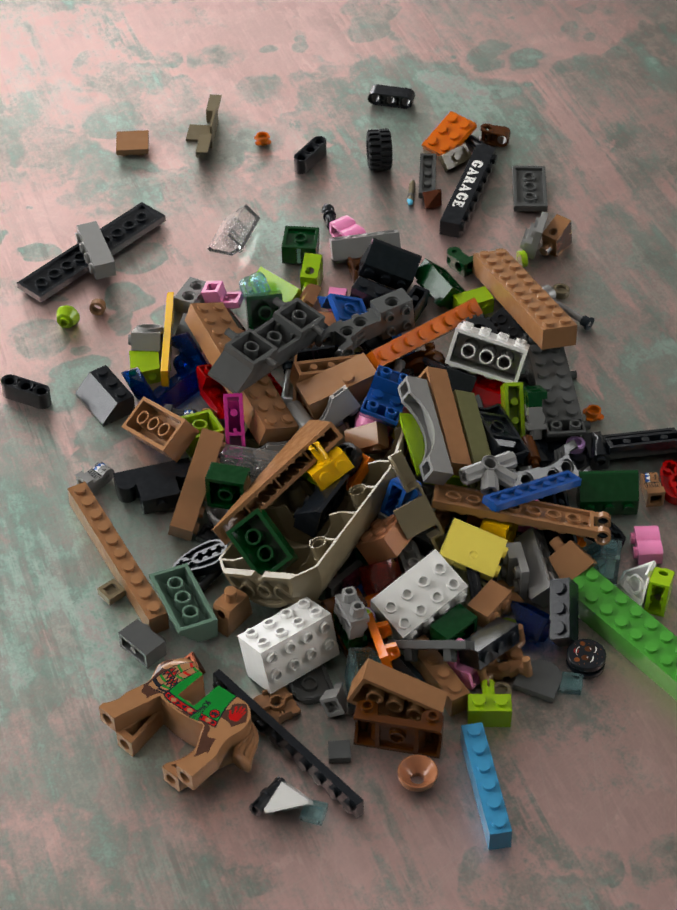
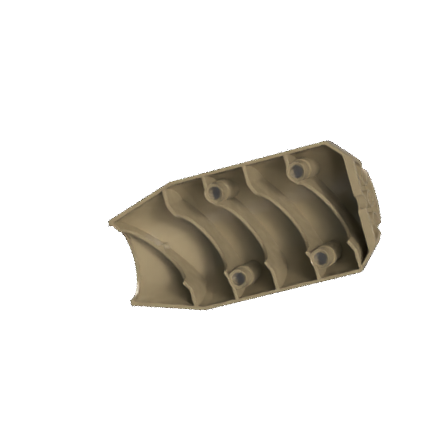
(327, 552)

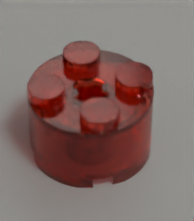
(379, 575)

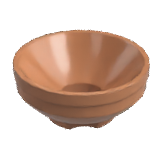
(417, 766)

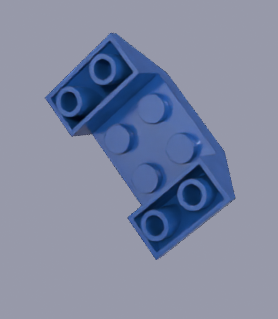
(383, 399)

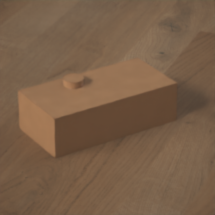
(354, 373)
(160, 429)
(395, 692)

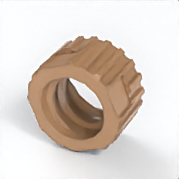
(99, 302)

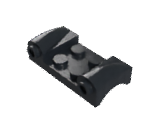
(501, 433)
(594, 454)

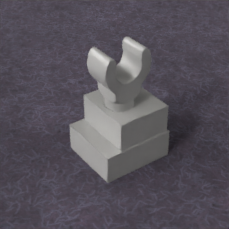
(335, 700)

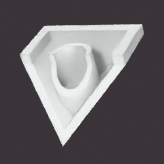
(635, 581)
(286, 798)

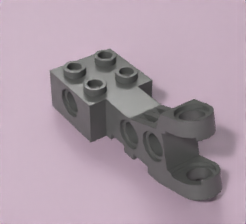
(386, 318)
(562, 463)

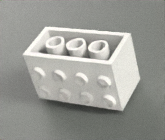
(487, 353)
(419, 597)
(288, 644)

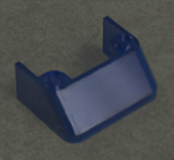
(181, 385)

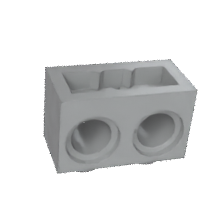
(189, 294)

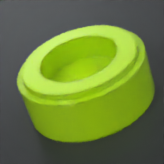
(522, 258)

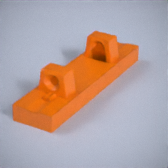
(379, 631)

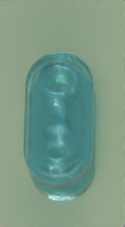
(254, 284)

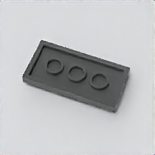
(529, 188)

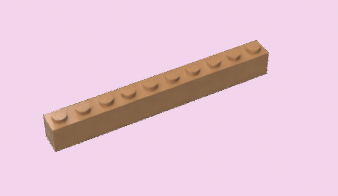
(118, 558)

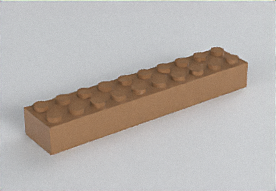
(524, 299)
(262, 405)

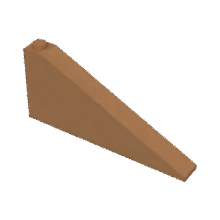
(280, 473)

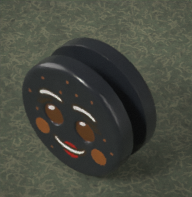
(586, 658)

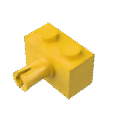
(329, 465)

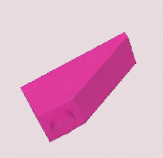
(234, 419)

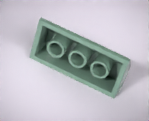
(185, 603)

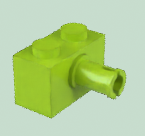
(489, 708)

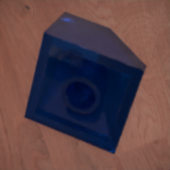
(534, 621)

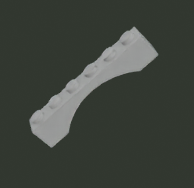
(417, 399)
(339, 407)

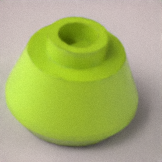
(67, 316)

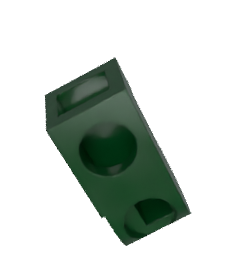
(459, 261)

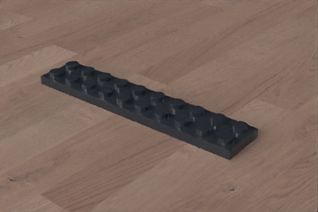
(71, 263)

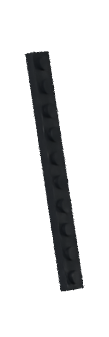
(294, 749)

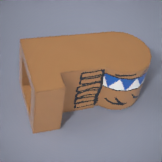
(650, 487)

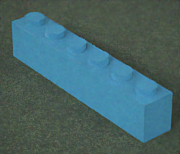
(485, 786)

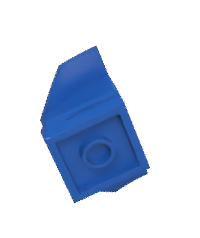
(342, 306)

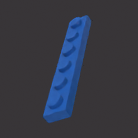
(531, 491)

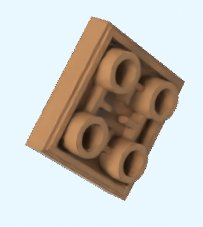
(132, 142)

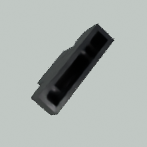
(154, 485)

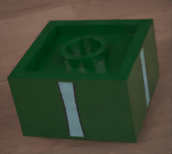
(297, 242)

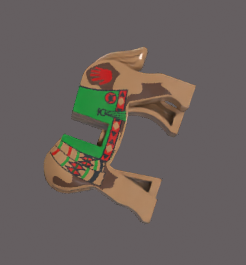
(175, 697)

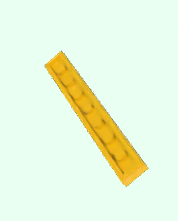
(167, 340)

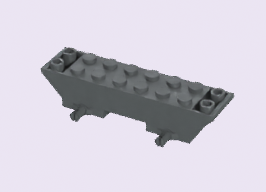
(261, 351)
(561, 408)

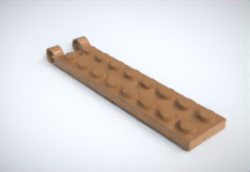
(533, 514)

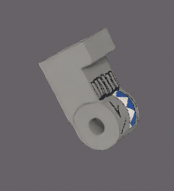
(96, 477)

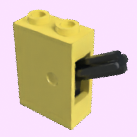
(473, 552)

